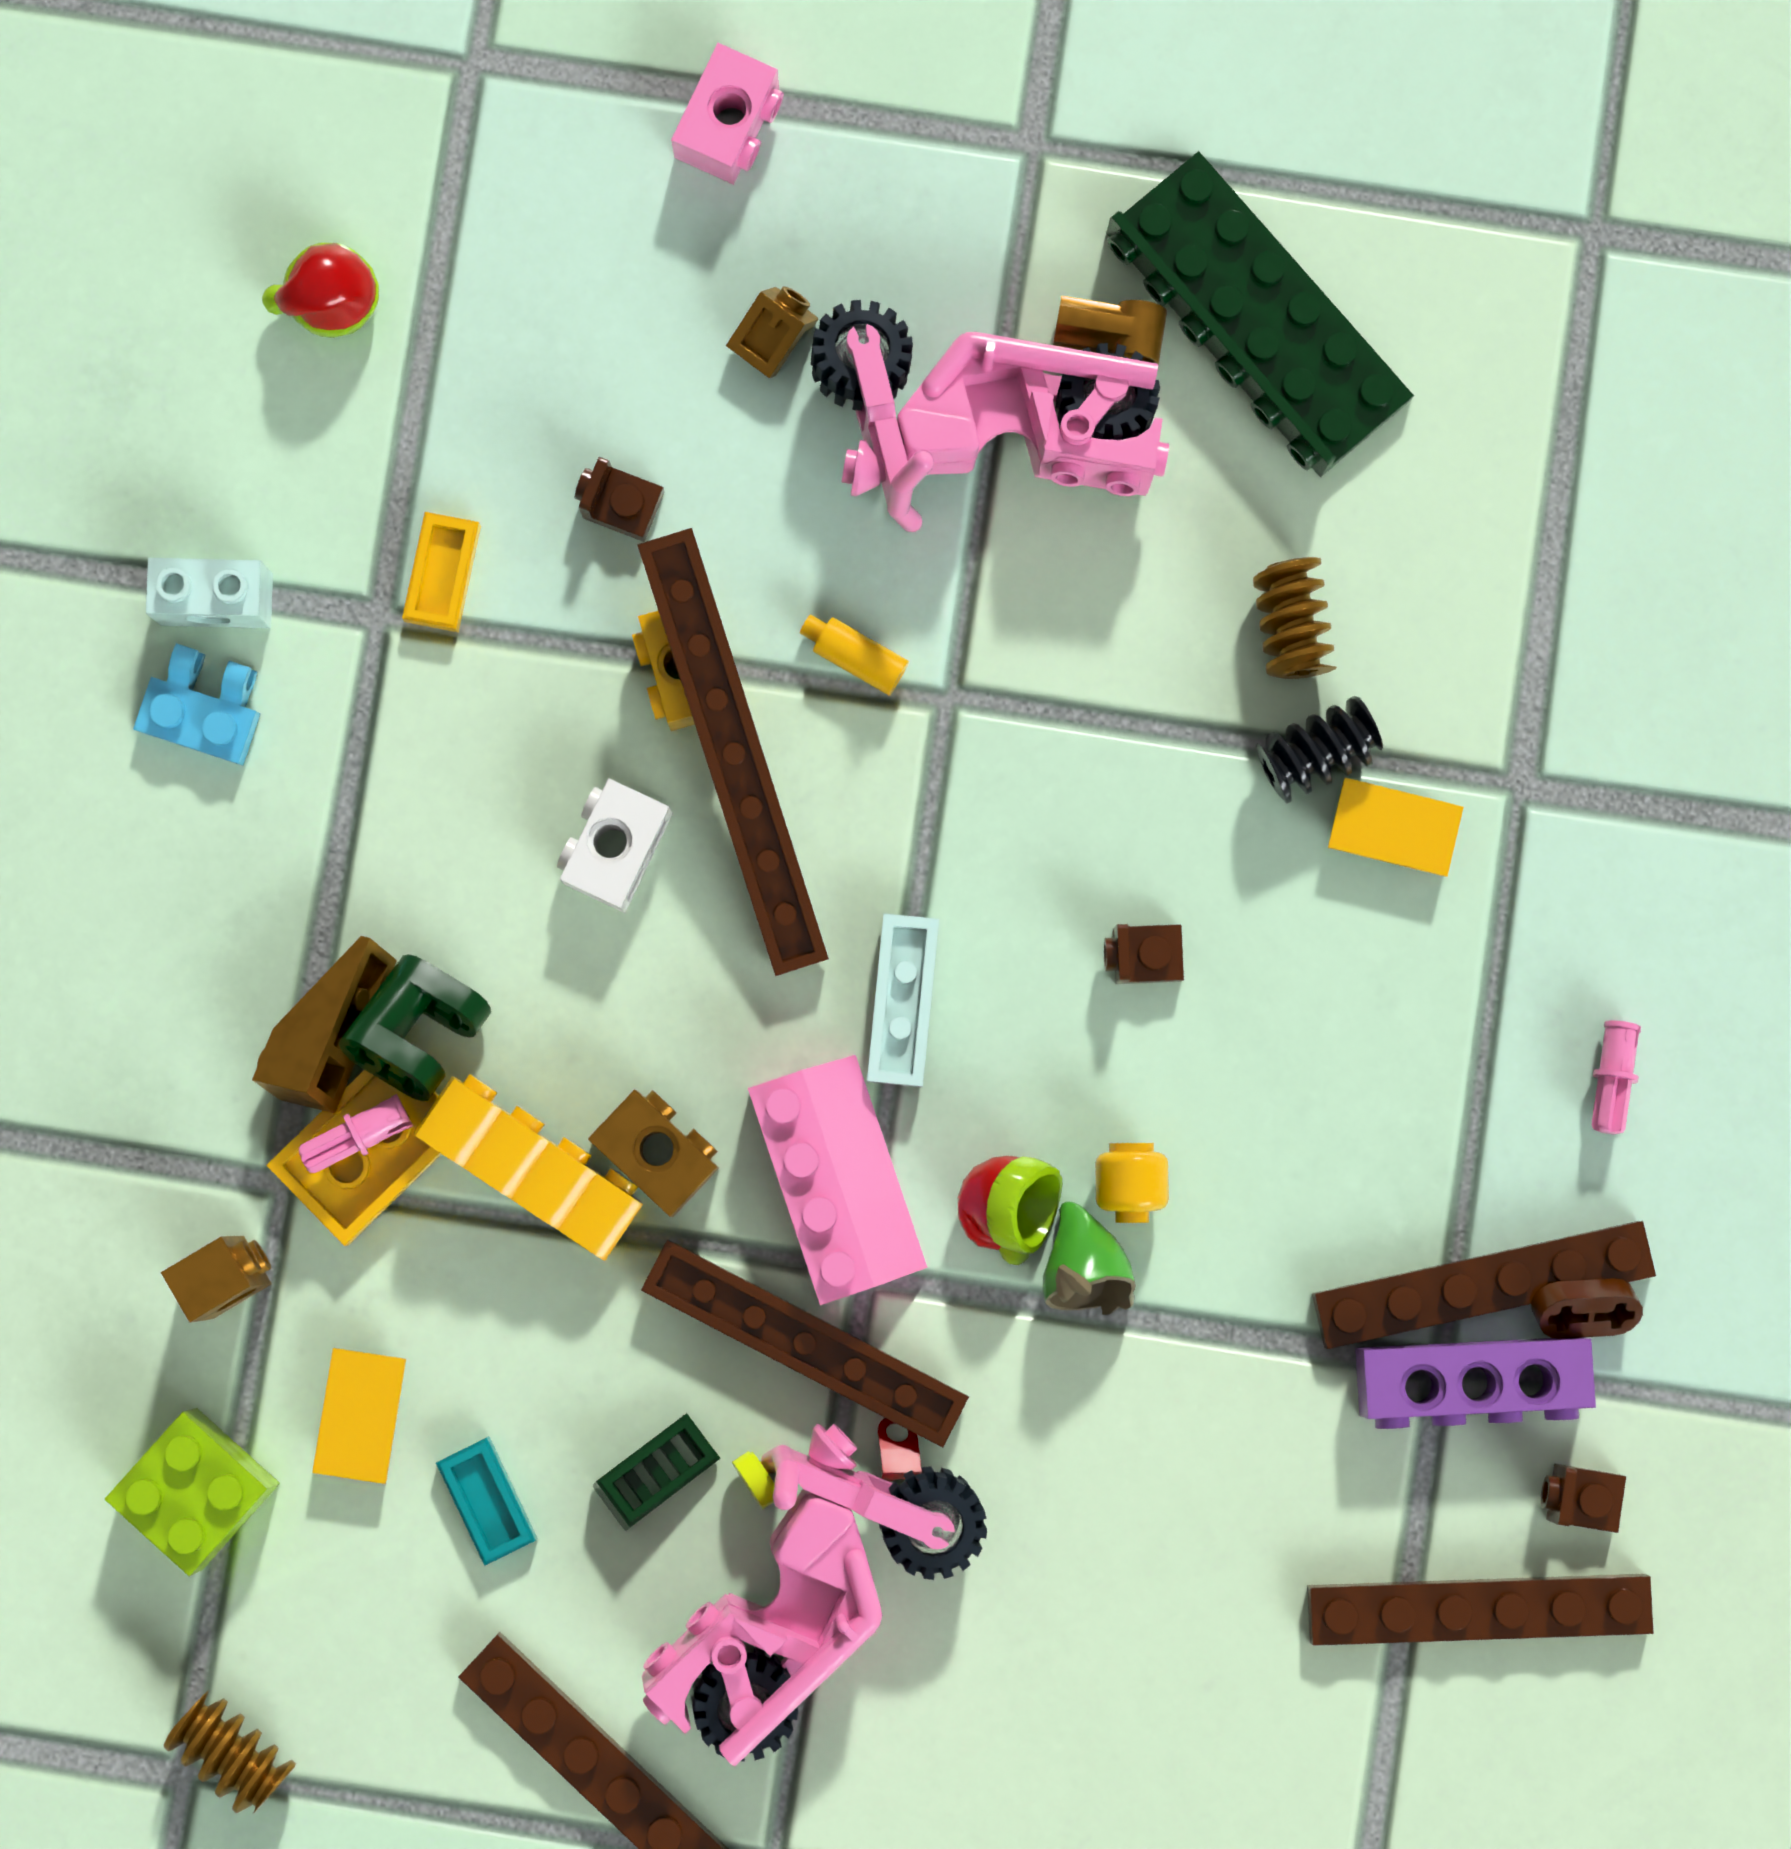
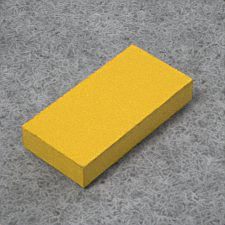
(441, 572)

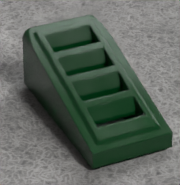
(617, 1502)

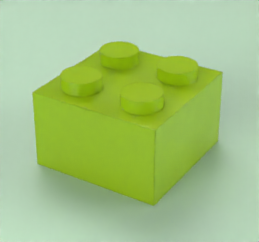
(192, 1491)

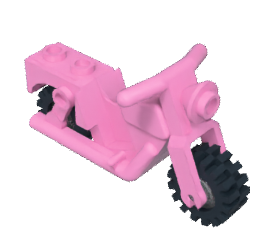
(981, 391)
(823, 1597)

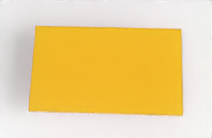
(1395, 827)
(359, 1415)

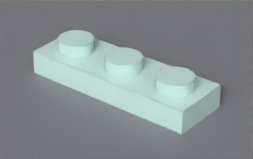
(903, 1000)

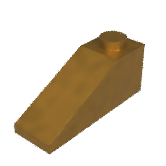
(303, 1051)

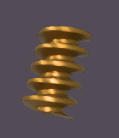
(1292, 619)
(228, 1754)

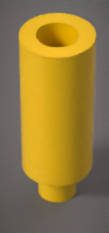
(855, 653)

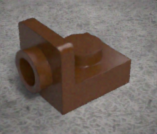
(618, 499)
(1145, 954)
(1583, 1498)

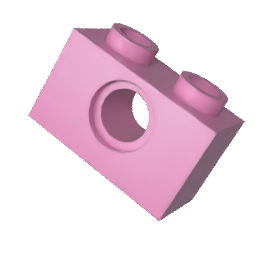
(727, 82)

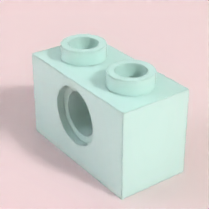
(209, 592)

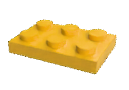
(359, 1186)

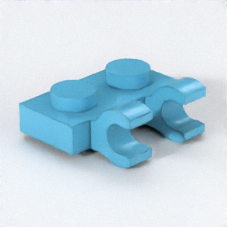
(196, 719)

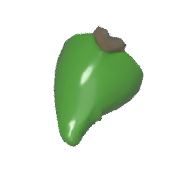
(1086, 1266)

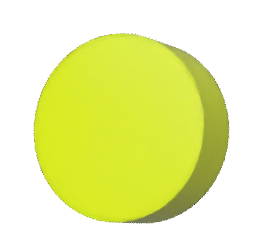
(755, 1478)

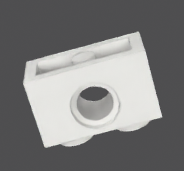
(615, 878)

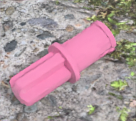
(1615, 1076)
(355, 1134)

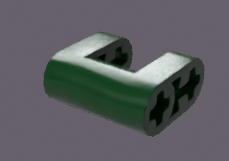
(378, 1033)

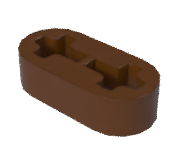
(1586, 1308)

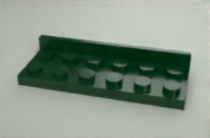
(1257, 315)

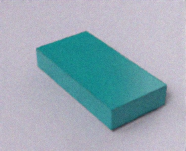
(486, 1501)

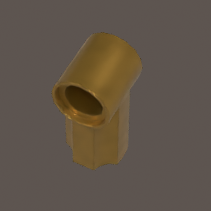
(1130, 323)

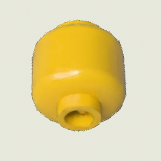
(1131, 1181)

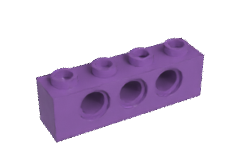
(1563, 1362)

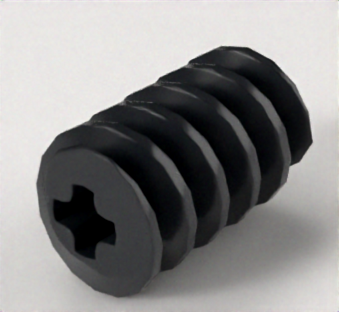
(1319, 747)

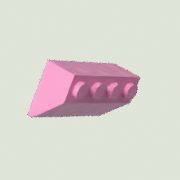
(837, 1179)

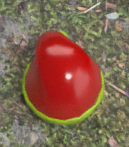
(326, 290)
(1010, 1205)

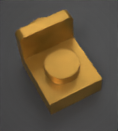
(772, 329)

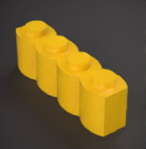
(528, 1167)

